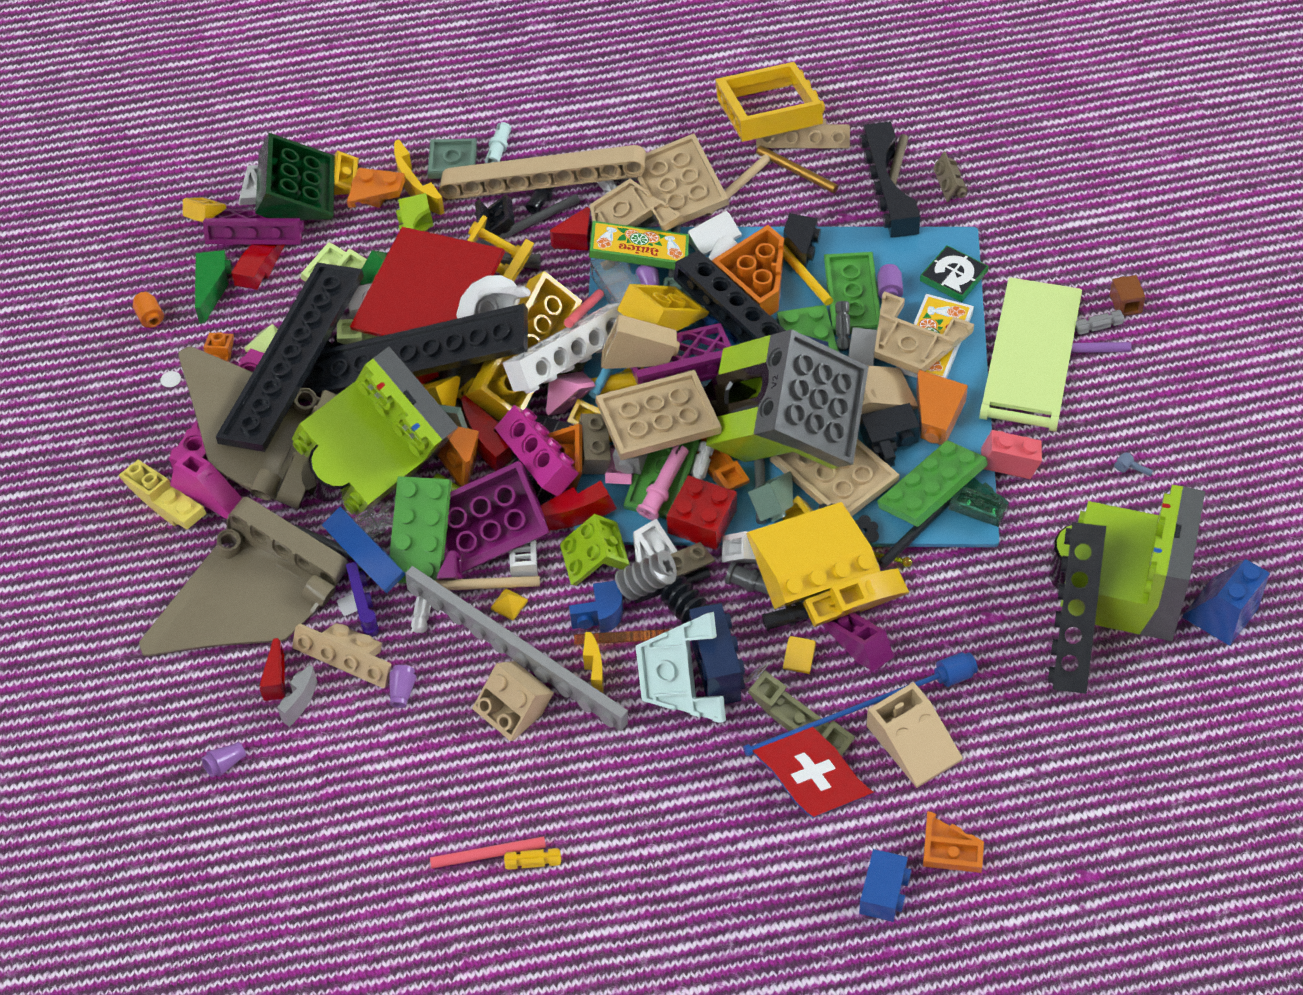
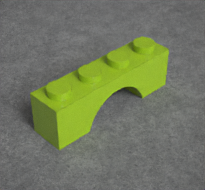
(415, 213)

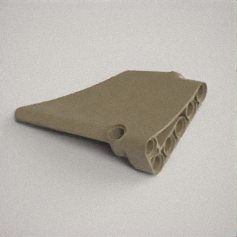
(213, 392)
(249, 590)

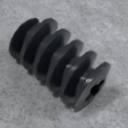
(682, 597)

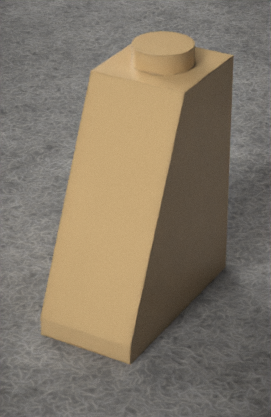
(638, 344)

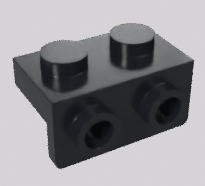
(499, 215)

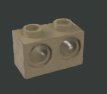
(594, 444)

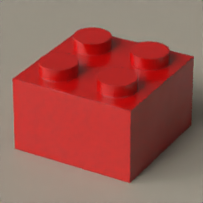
(702, 512)

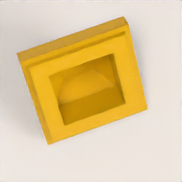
(509, 604)

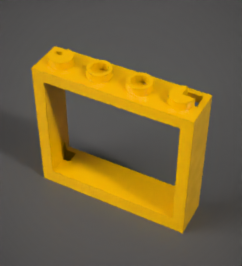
(773, 121)

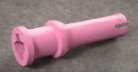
(658, 492)

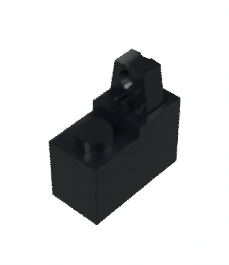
(889, 429)

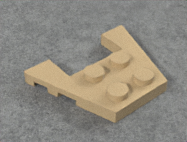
(631, 205)
(912, 345)

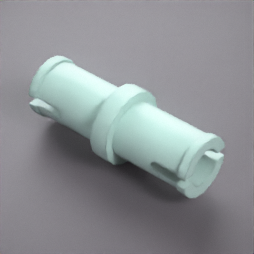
(498, 143)

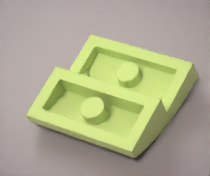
(333, 255)

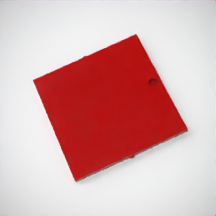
(423, 281)

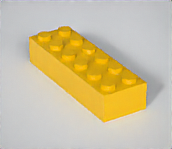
(547, 309)

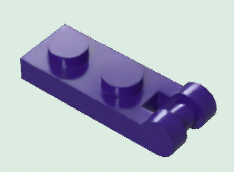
(362, 600)

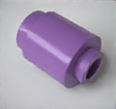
(890, 280)

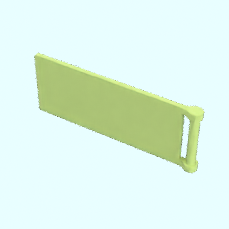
(1031, 352)

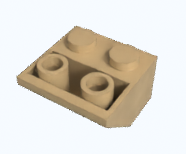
(512, 699)

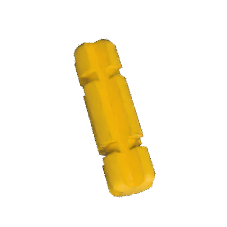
(532, 858)

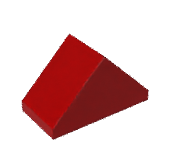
(573, 232)

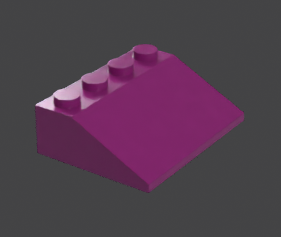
(494, 516)

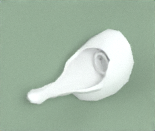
(490, 294)

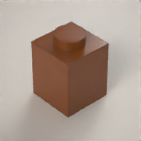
(1127, 295)

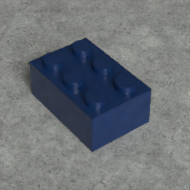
(717, 657)

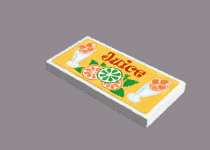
(935, 316)

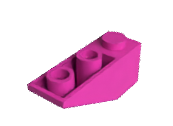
(204, 484)

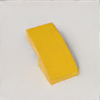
(593, 661)

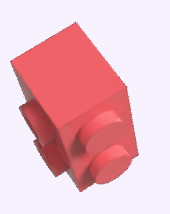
(1012, 454)

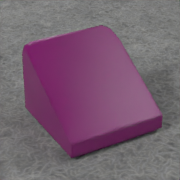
(451, 567)

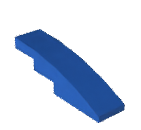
(363, 549)

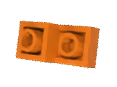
(219, 345)

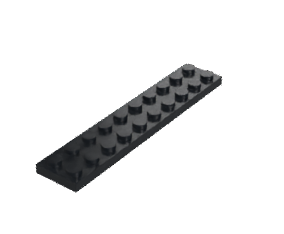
(427, 348)
(289, 357)

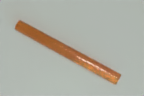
(619, 637)

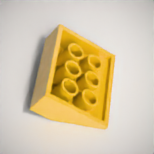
(811, 554)

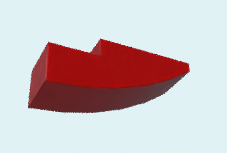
(256, 264)
(490, 443)
(575, 508)

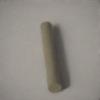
(898, 158)

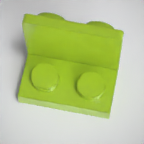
(590, 546)

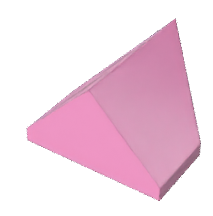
(566, 390)

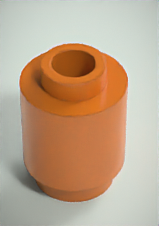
(147, 310)

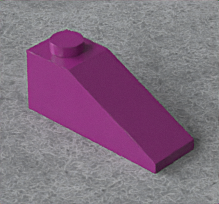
(862, 640)

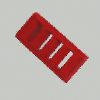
(273, 677)

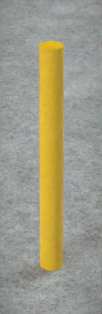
(807, 277)

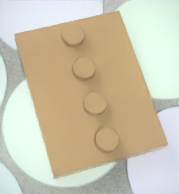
(683, 179)
(658, 414)
(852, 484)

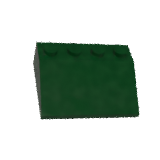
(294, 181)

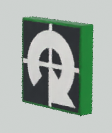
(954, 273)

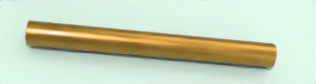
(797, 169)

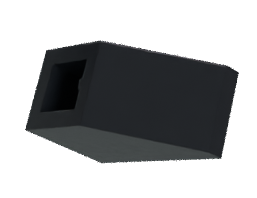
(800, 236)

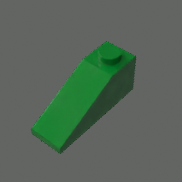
(211, 281)

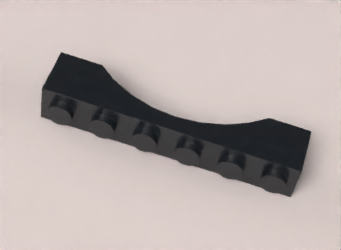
(899, 209)

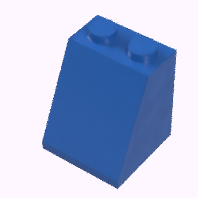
(1229, 601)

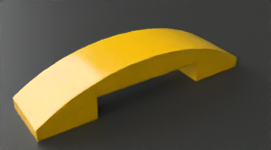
(412, 184)

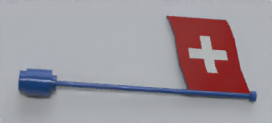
(812, 766)

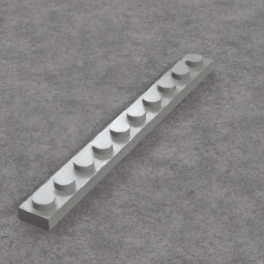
(520, 651)

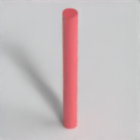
(574, 317)
(487, 852)

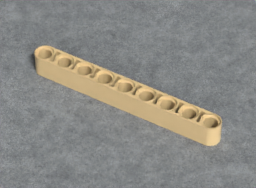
(543, 172)

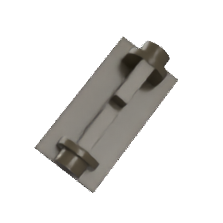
(949, 177)
(692, 559)

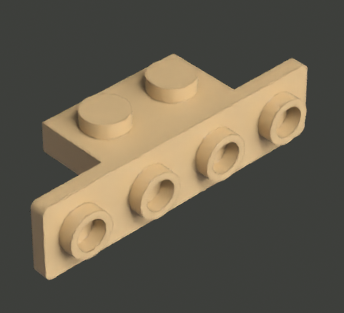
(816, 136)
(345, 651)

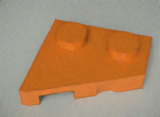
(375, 186)
(951, 847)

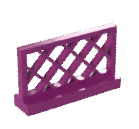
(246, 227)
(705, 363)

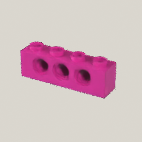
(536, 450)

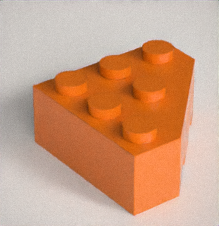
(756, 267)

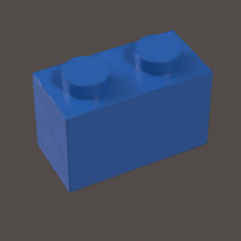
(883, 885)

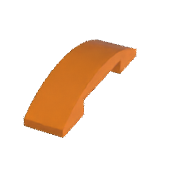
(726, 471)

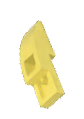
(160, 496)

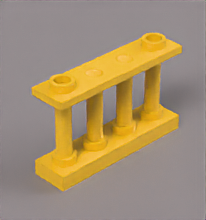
(519, 253)

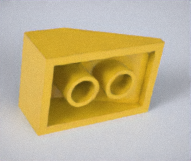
(661, 306)

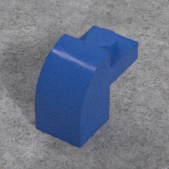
(605, 611)

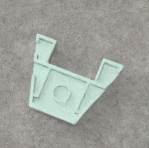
(668, 674)

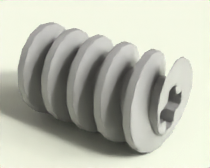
(646, 575)

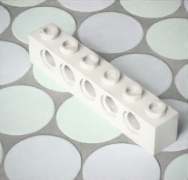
(561, 350)

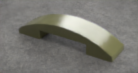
(792, 714)

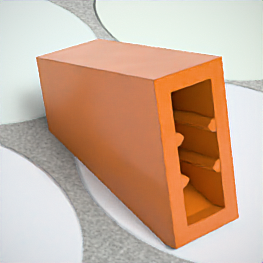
(938, 405)

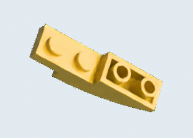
(855, 595)

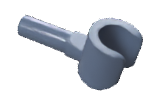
(1127, 460)

